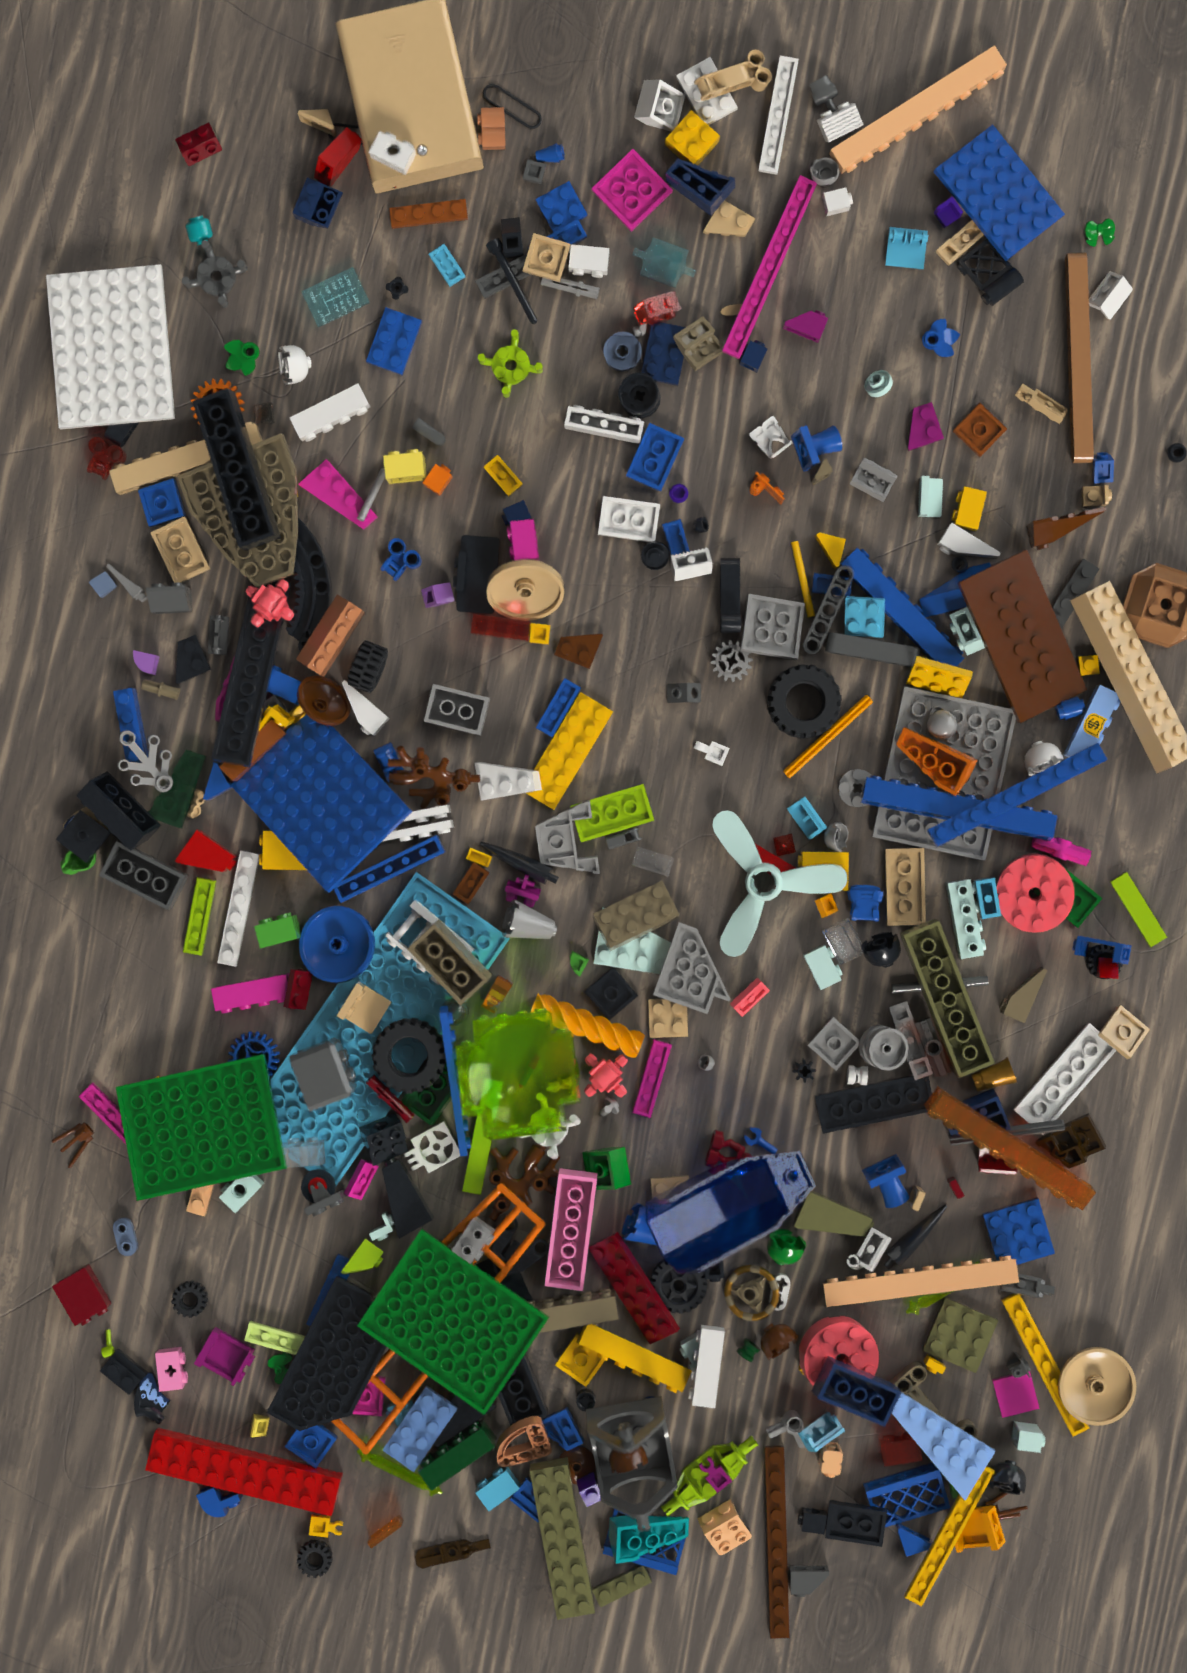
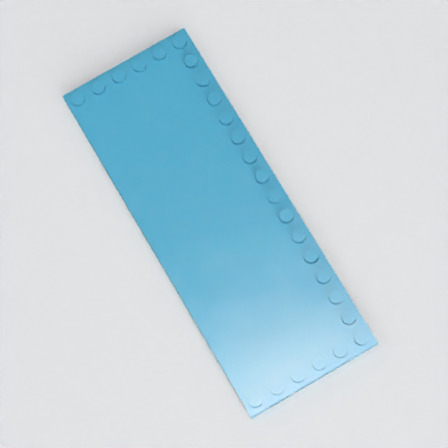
(411, 996)

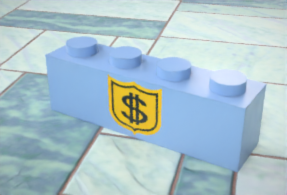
(1093, 720)

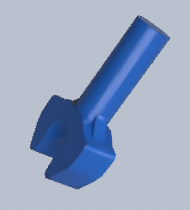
(760, 1141)

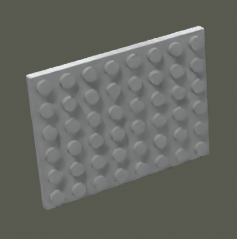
(981, 732)

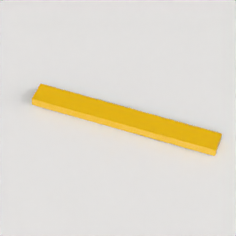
(1040, 1356)
(945, 1541)

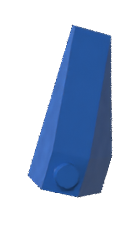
(948, 596)

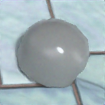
(824, 171)
(942, 724)
(836, 836)

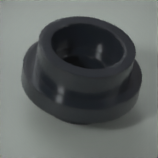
(1182, 450)

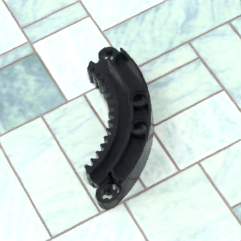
(311, 602)

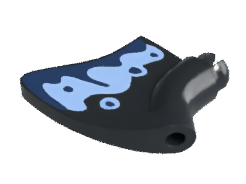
(149, 1400)

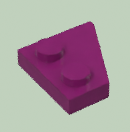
(924, 427)

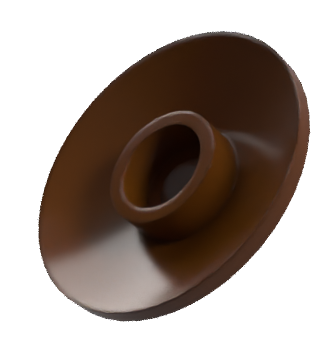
(581, 1456)

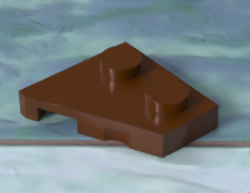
(579, 649)

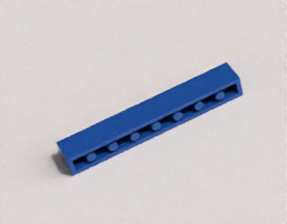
(901, 610)

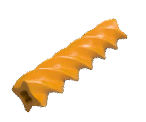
(595, 1028)

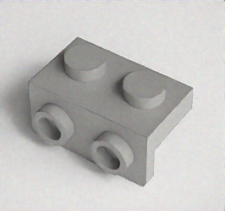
(873, 479)

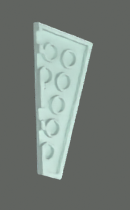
(641, 954)

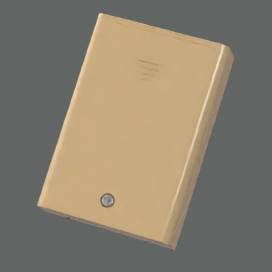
(411, 85)

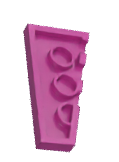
(334, 490)

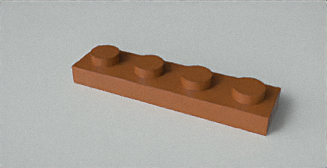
(428, 213)

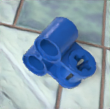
(399, 560)
(383, 754)

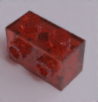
(657, 308)

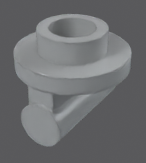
(611, 1106)

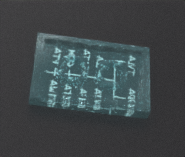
(335, 297)

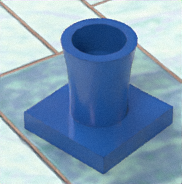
(810, 447)
(886, 1176)

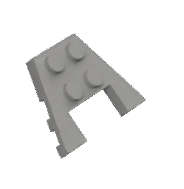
(557, 840)

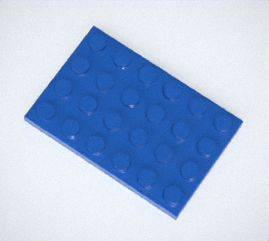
(999, 192)

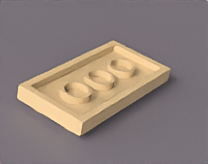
(905, 886)

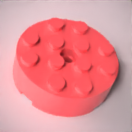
(1040, 912)
(836, 1337)

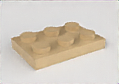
(180, 550)

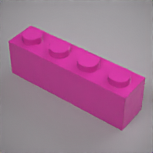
(250, 992)

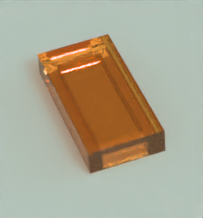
(385, 1531)

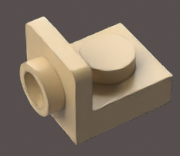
(1096, 496)

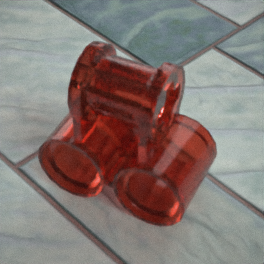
(104, 458)

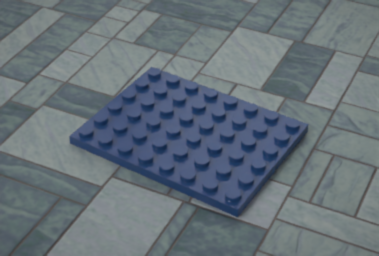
(321, 800)

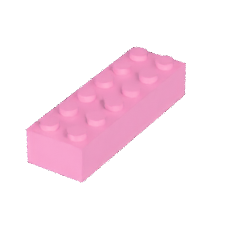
(571, 1229)

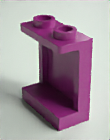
(225, 1356)

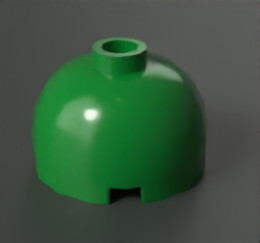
(784, 1247)

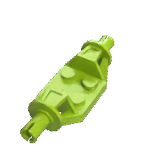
(698, 1487)

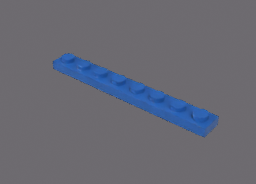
(450, 1052)

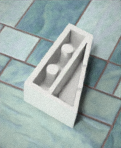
(505, 781)

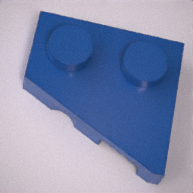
(563, 1429)

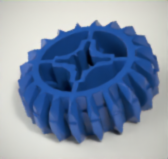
(250, 1048)

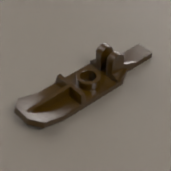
(440, 1553)

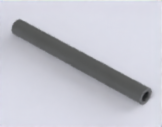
(915, 987)

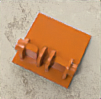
(762, 482)

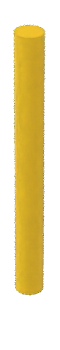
(803, 579)

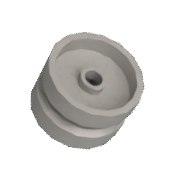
(883, 1047)

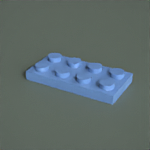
(420, 1428)

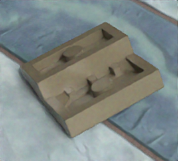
(698, 343)

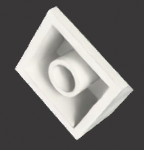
(659, 105)

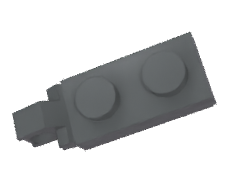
(1029, 1286)

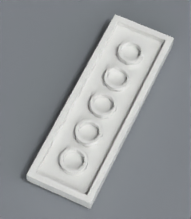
(1065, 1077)

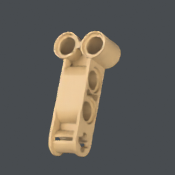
(735, 77)

